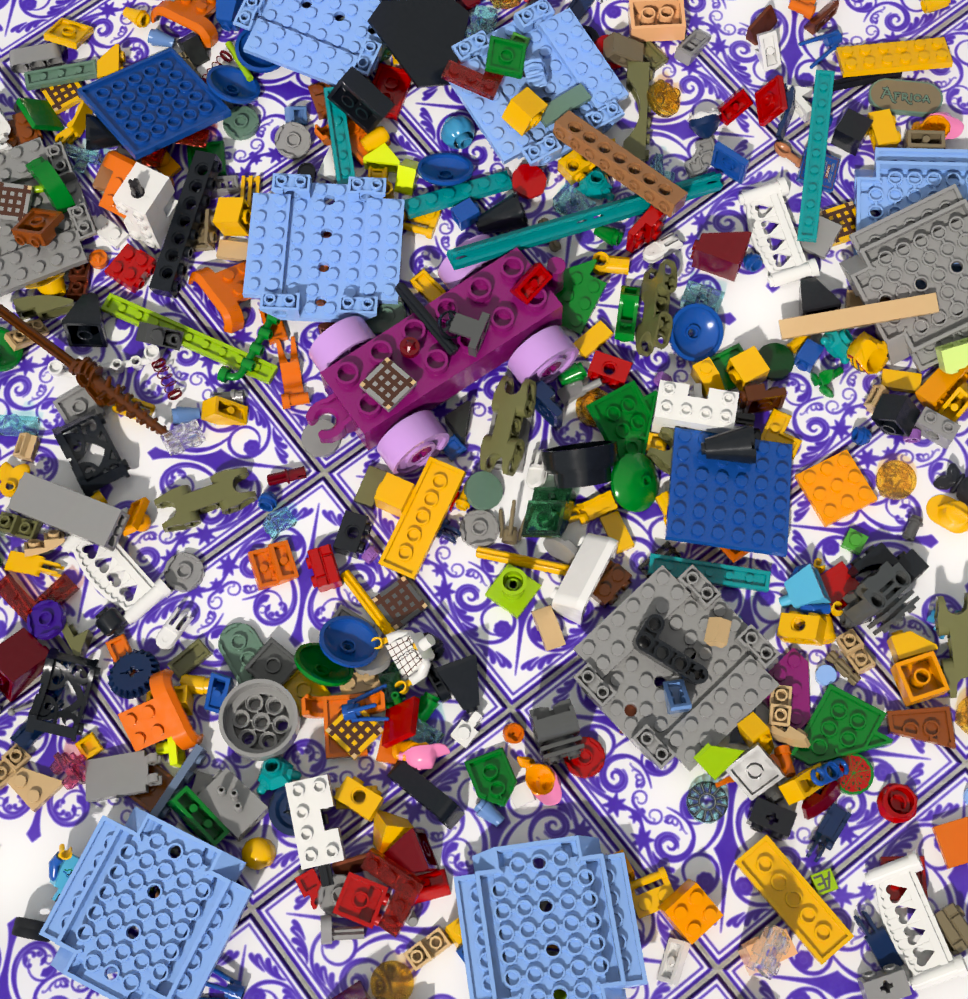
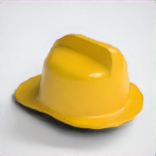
(51, 286)
(948, 513)

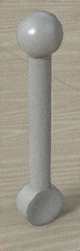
(11, 712)

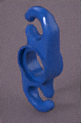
(825, 778)

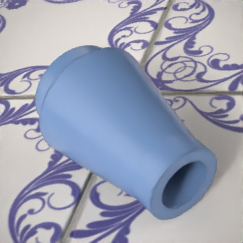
(161, 39)
(185, 414)
(489, 812)

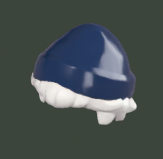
(704, 123)

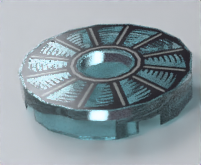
(698, 811)

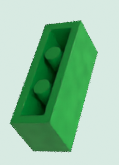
(198, 816)

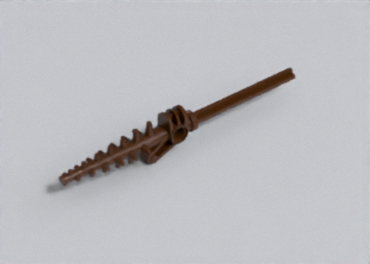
(89, 376)

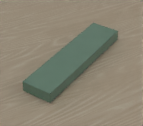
(61, 75)

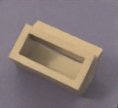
(874, 397)
(26, 447)
(717, 631)

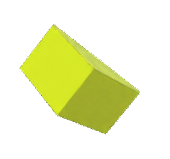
(381, 158)
(406, 177)

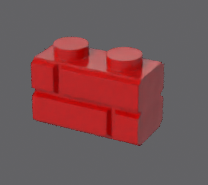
(324, 568)

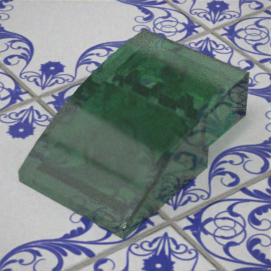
(548, 512)

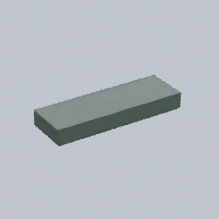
(570, 101)

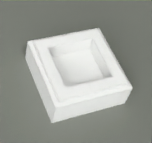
(522, 795)

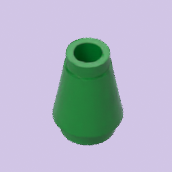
(610, 235)
(572, 374)
(427, 706)

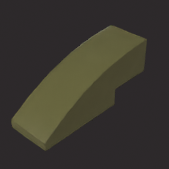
(43, 306)

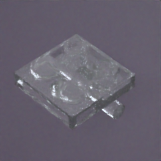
(183, 437)
(768, 951)

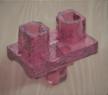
(73, 767)

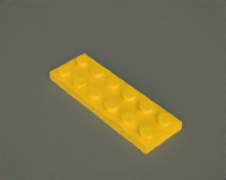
(894, 57)
(422, 518)
(794, 899)

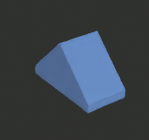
(676, 696)

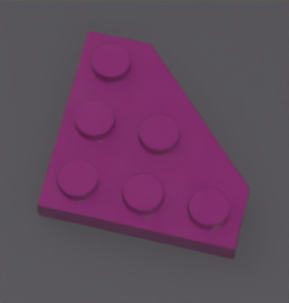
(794, 672)

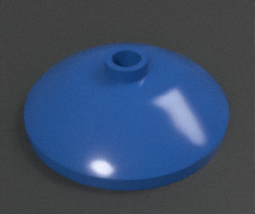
(249, 61)
(231, 85)
(445, 169)
(706, 334)
(349, 634)

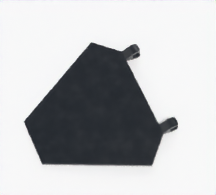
(421, 35)

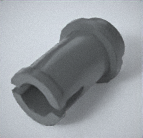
(912, 527)

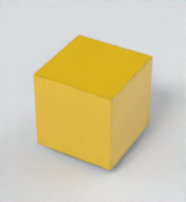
(524, 111)
(232, 216)
(747, 368)
(393, 494)

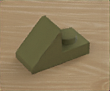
(77, 642)

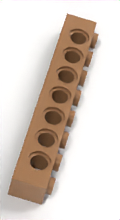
(619, 163)

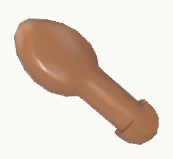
(785, 151)

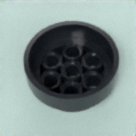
(581, 463)

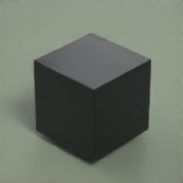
(851, 132)
(895, 414)

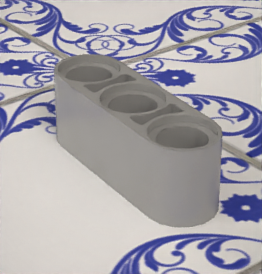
(35, 57)

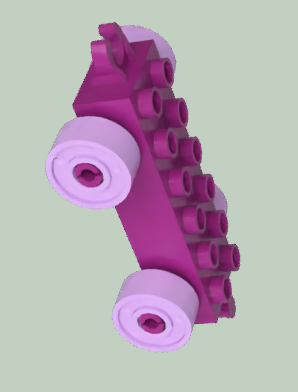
(410, 431)

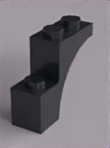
(880, 554)

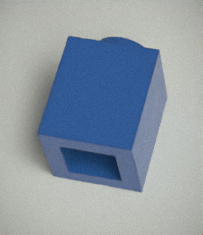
(465, 213)
(808, 355)

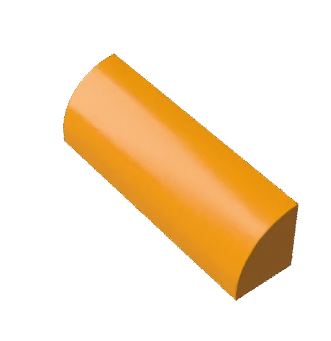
(940, 387)

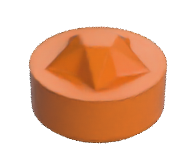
(98, 259)
(513, 733)

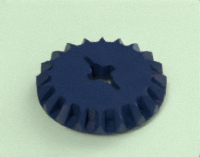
(133, 687)
(278, 811)

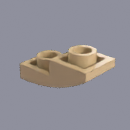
(19, 341)
(51, 540)
(548, 627)
(854, 652)
(780, 706)
(789, 737)
(12, 762)
(428, 948)

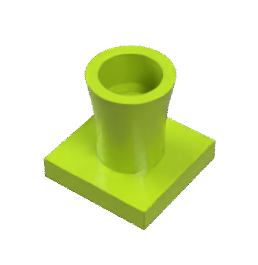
(513, 599)

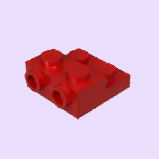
(645, 229)
(131, 268)
(361, 900)

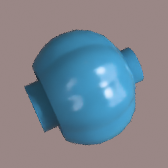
(458, 130)

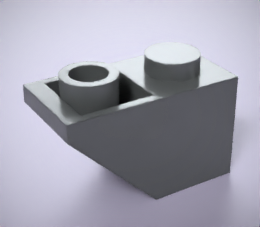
(159, 336)

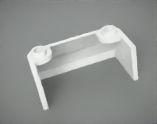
(583, 576)

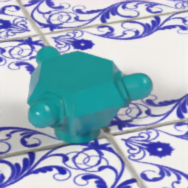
(596, 185)
(837, 343)
(275, 773)

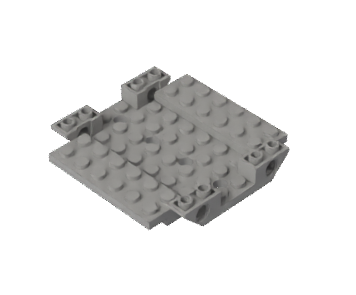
(911, 247)
(29, 264)
(622, 676)

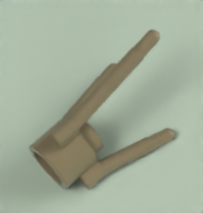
(510, 534)

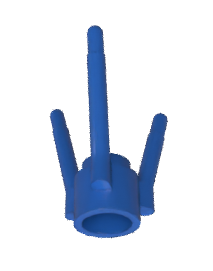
(829, 39)
(352, 709)
(233, 991)

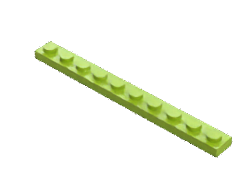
(192, 339)

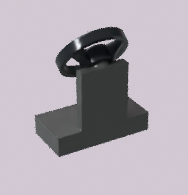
(466, 327)

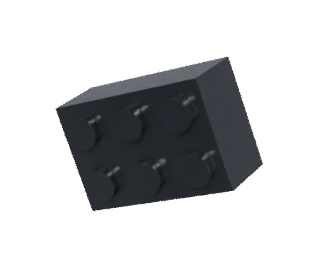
(360, 100)

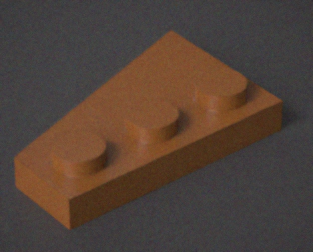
(923, 724)

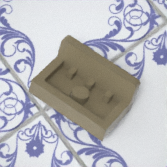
(207, 234)

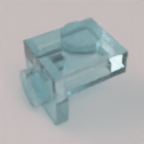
(278, 522)

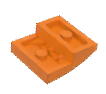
(273, 565)

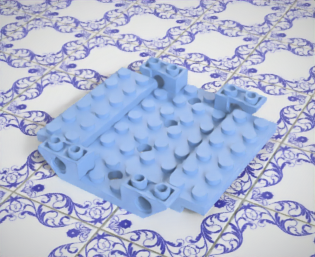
(311, 37)
(569, 61)
(905, 178)
(289, 248)
(588, 922)
(178, 930)

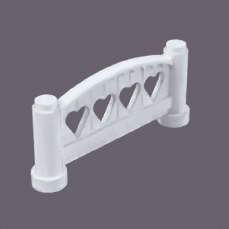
(772, 196)
(146, 593)
(942, 964)

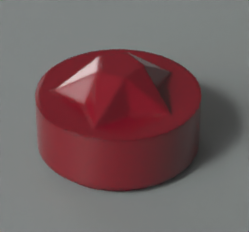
(409, 347)

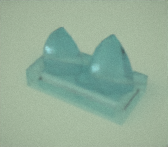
(427, 733)

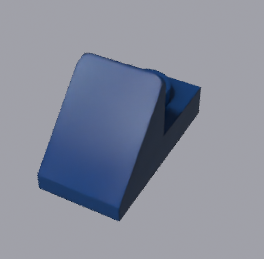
(218, 689)

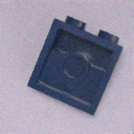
(546, 404)

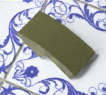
(19, 527)

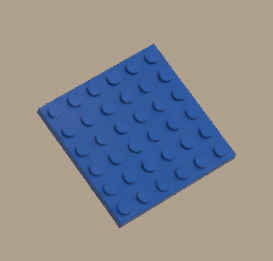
(153, 103)
(729, 501)

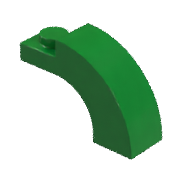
(51, 184)
(627, 313)

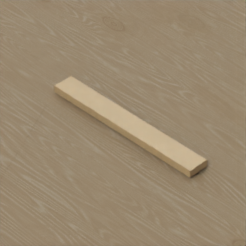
(858, 316)

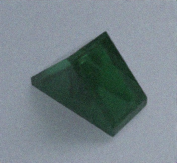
(390, 677)

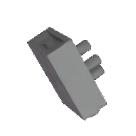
(233, 803)

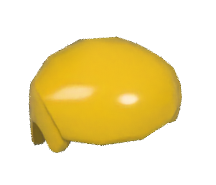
(258, 853)

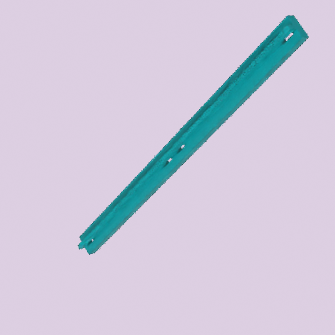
(567, 225)

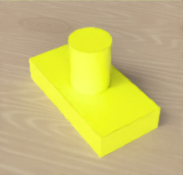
(176, 755)

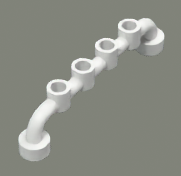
(151, 354)

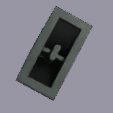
(194, 49)
(459, 420)

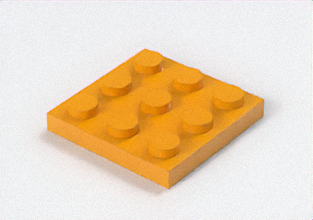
(835, 488)

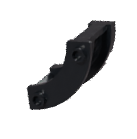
(95, 480)
(39, 715)

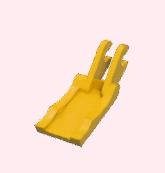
(76, 126)
(594, 508)
(31, 565)

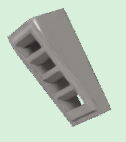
(688, 56)
(219, 192)

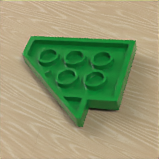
(580, 295)
(625, 417)
(841, 728)

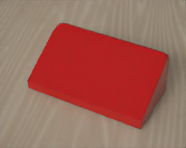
(734, 106)
(531, 283)
(435, 886)

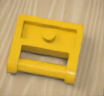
(429, 220)
(649, 901)

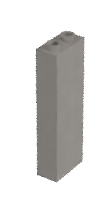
(69, 511)

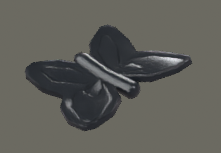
(954, 480)

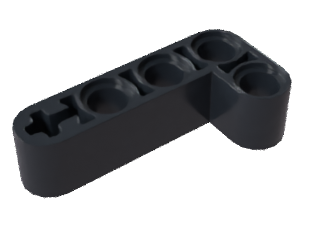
(671, 653)
(426, 794)

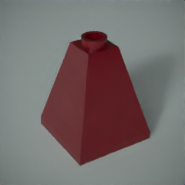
(413, 852)

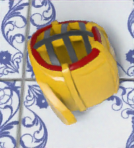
(868, 354)

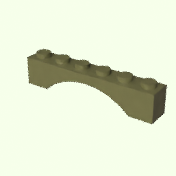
(638, 83)

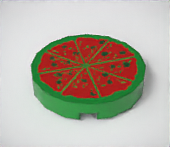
(859, 776)

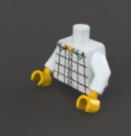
(410, 653)

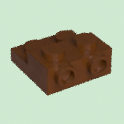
(758, 399)
(611, 583)

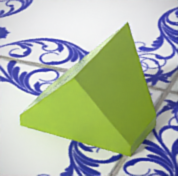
(716, 759)

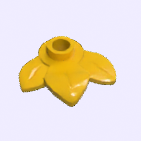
(11, 476)

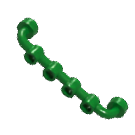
(256, 348)

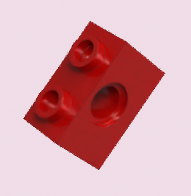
(603, 362)

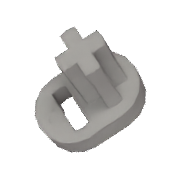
(331, 934)

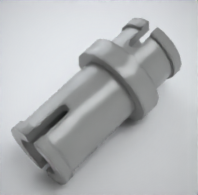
(233, 395)

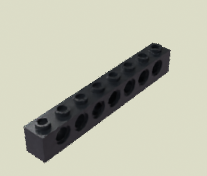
(183, 214)

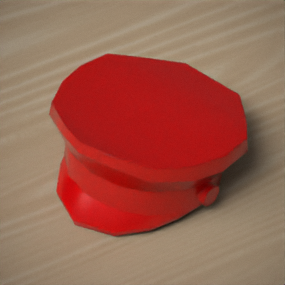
(528, 181)
(897, 803)

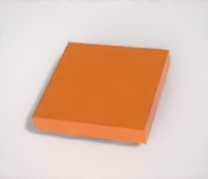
(953, 841)

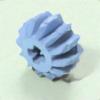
(535, 72)

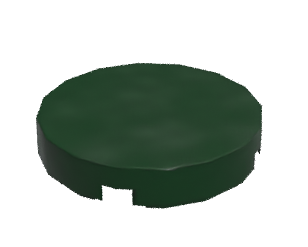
(778, 359)

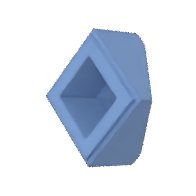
(296, 114)

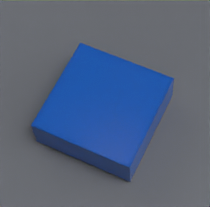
(454, 448)

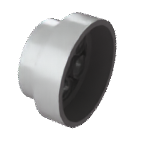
(239, 703)

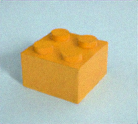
(919, 678)
(690, 911)

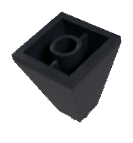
(816, 297)
(85, 323)
(462, 681)

